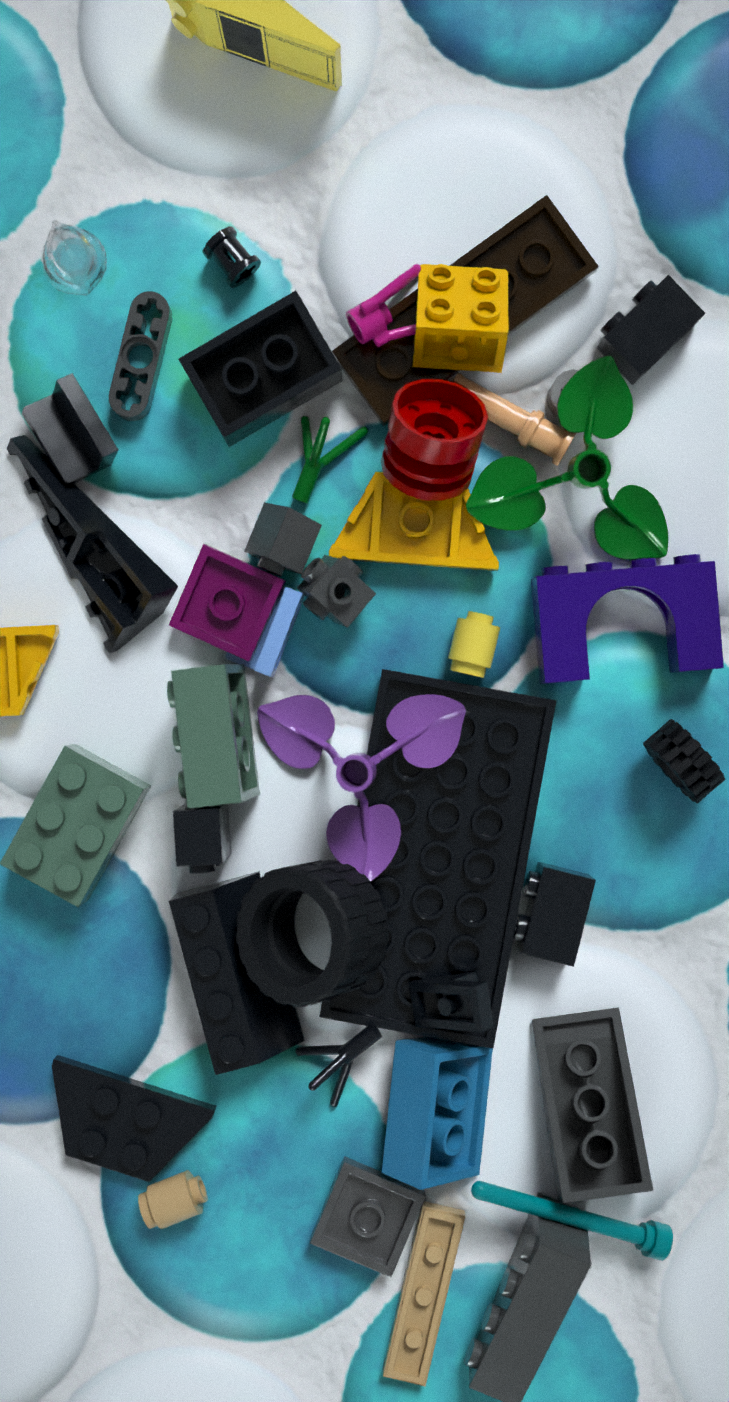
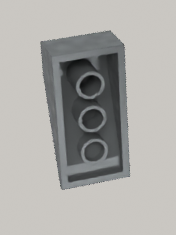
(590, 1106)

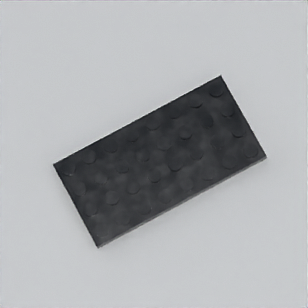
(460, 851)

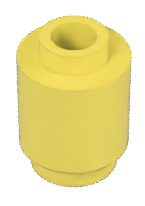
(473, 644)

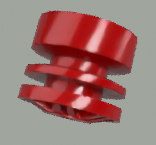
(433, 439)

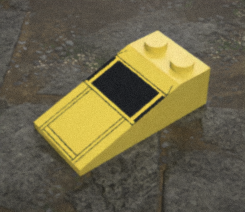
(265, 34)

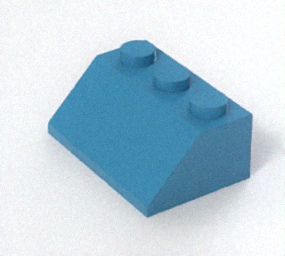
(436, 1111)

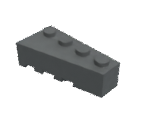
(528, 1307)

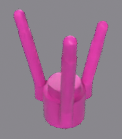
(371, 317)

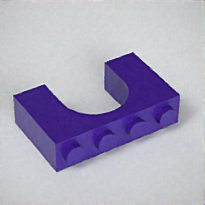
(681, 591)

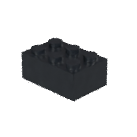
(262, 368)

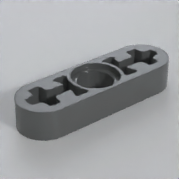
(159, 327)

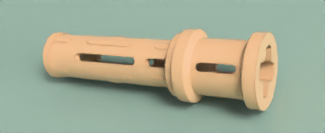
(529, 427)

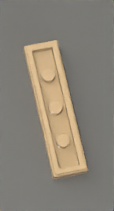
(423, 1293)

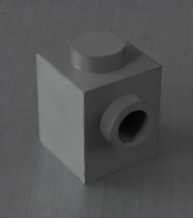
(282, 539)

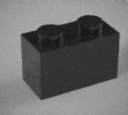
(650, 329)
(202, 837)
(554, 913)

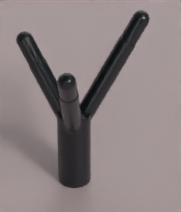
(346, 1053)

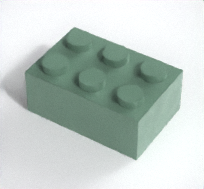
(213, 735)
(75, 824)

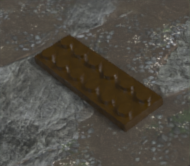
(542, 266)

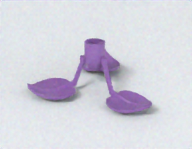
(363, 836)

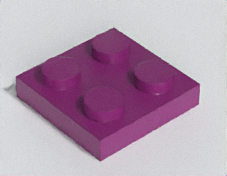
(227, 602)

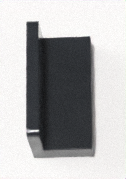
(70, 432)

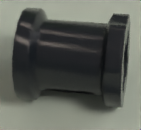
(218, 248)

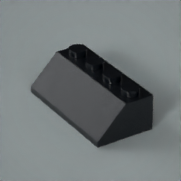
(236, 1017)

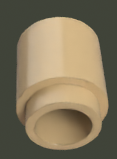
(172, 1200)

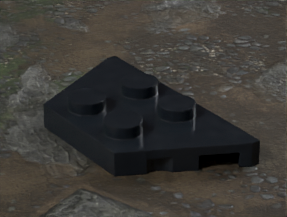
(123, 1120)

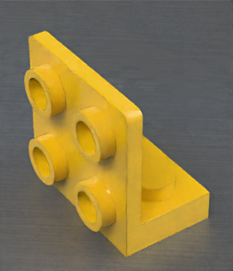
(461, 318)

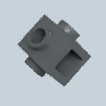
(335, 589)

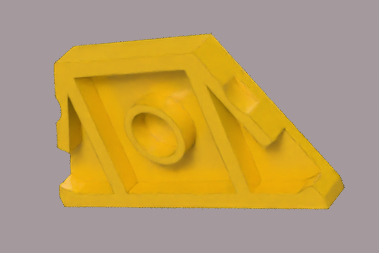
(413, 531)
(22, 660)

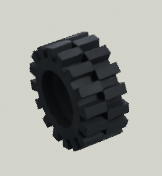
(684, 761)

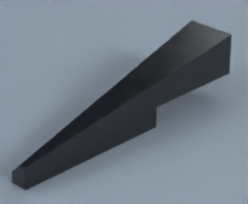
(118, 576)

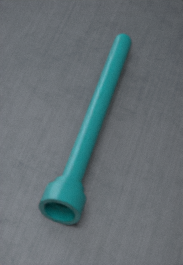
(651, 1238)

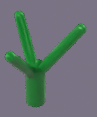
(313, 462)

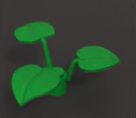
(601, 406)

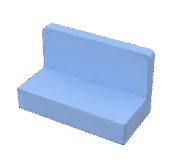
(275, 634)

